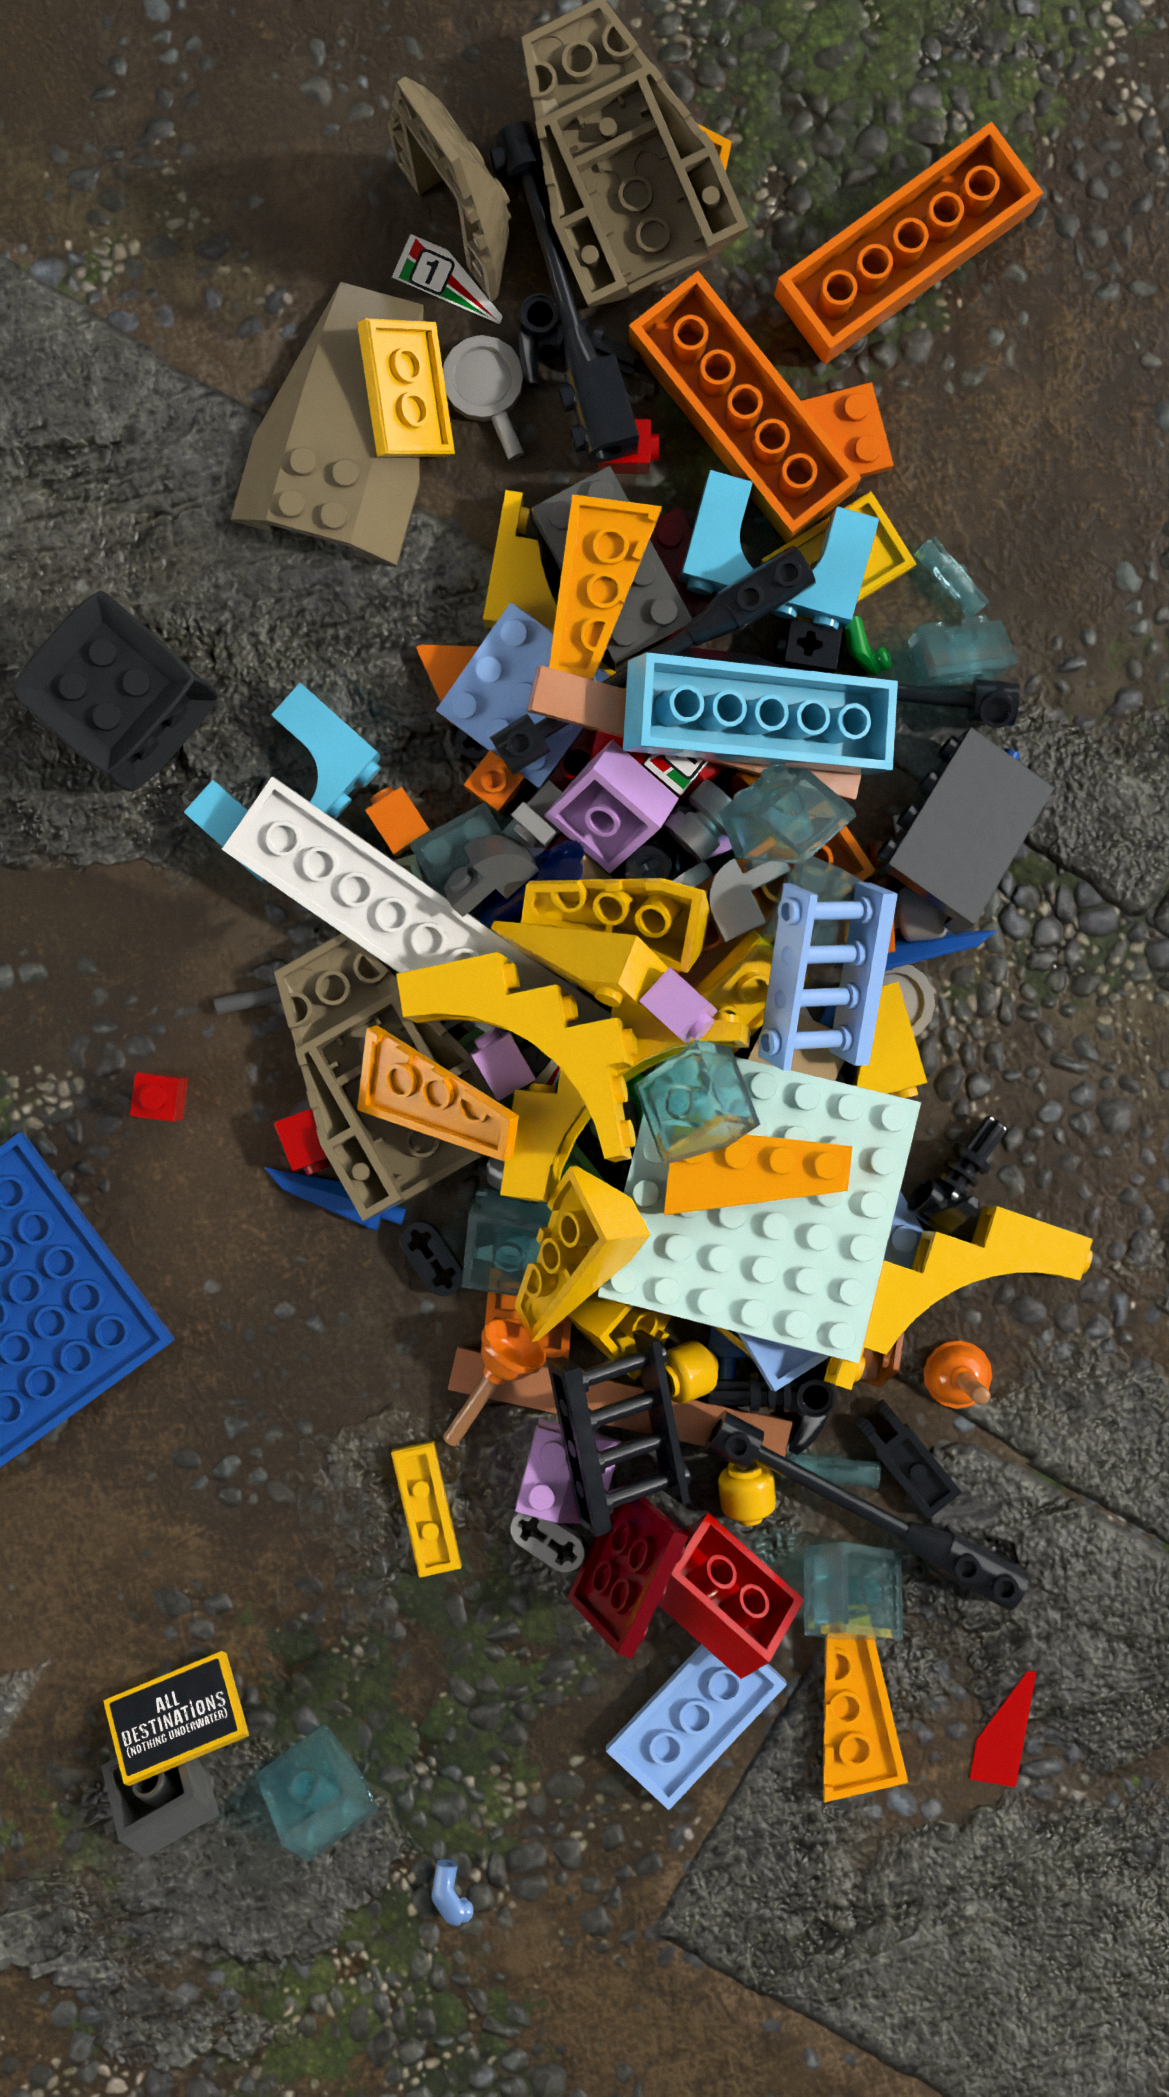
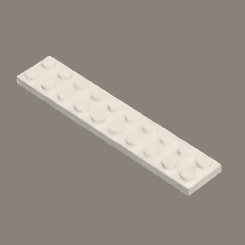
(371, 894)

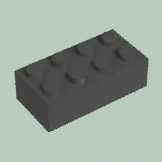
(653, 605)

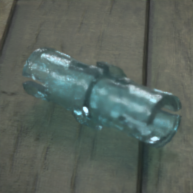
(951, 577)
(841, 1470)

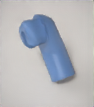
(451, 1907)

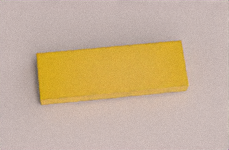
(426, 1509)

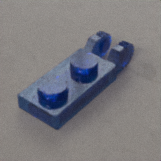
(557, 863)

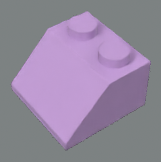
(612, 807)
(546, 1480)

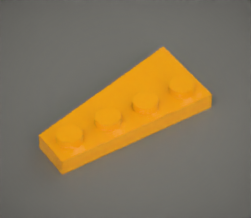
(598, 569)
(428, 1098)
(757, 1172)
(859, 1726)

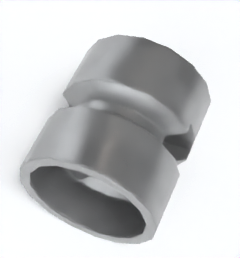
(699, 824)

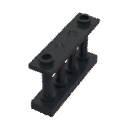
(580, 1423)

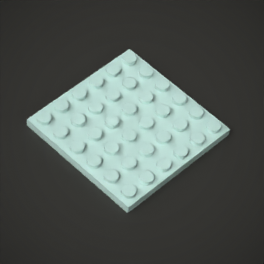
(786, 1266)

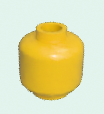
(690, 1371)
(747, 1493)

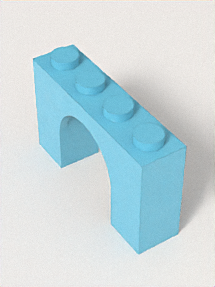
(717, 560)
(340, 758)

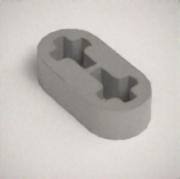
(543, 1548)

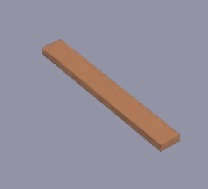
(603, 709)
(692, 1419)

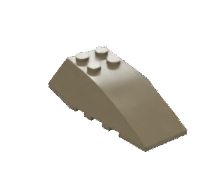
(434, 149)
(623, 160)
(316, 448)
(328, 1006)

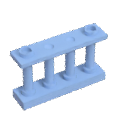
(861, 977)

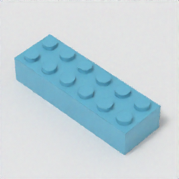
(759, 714)

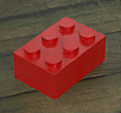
(729, 1598)

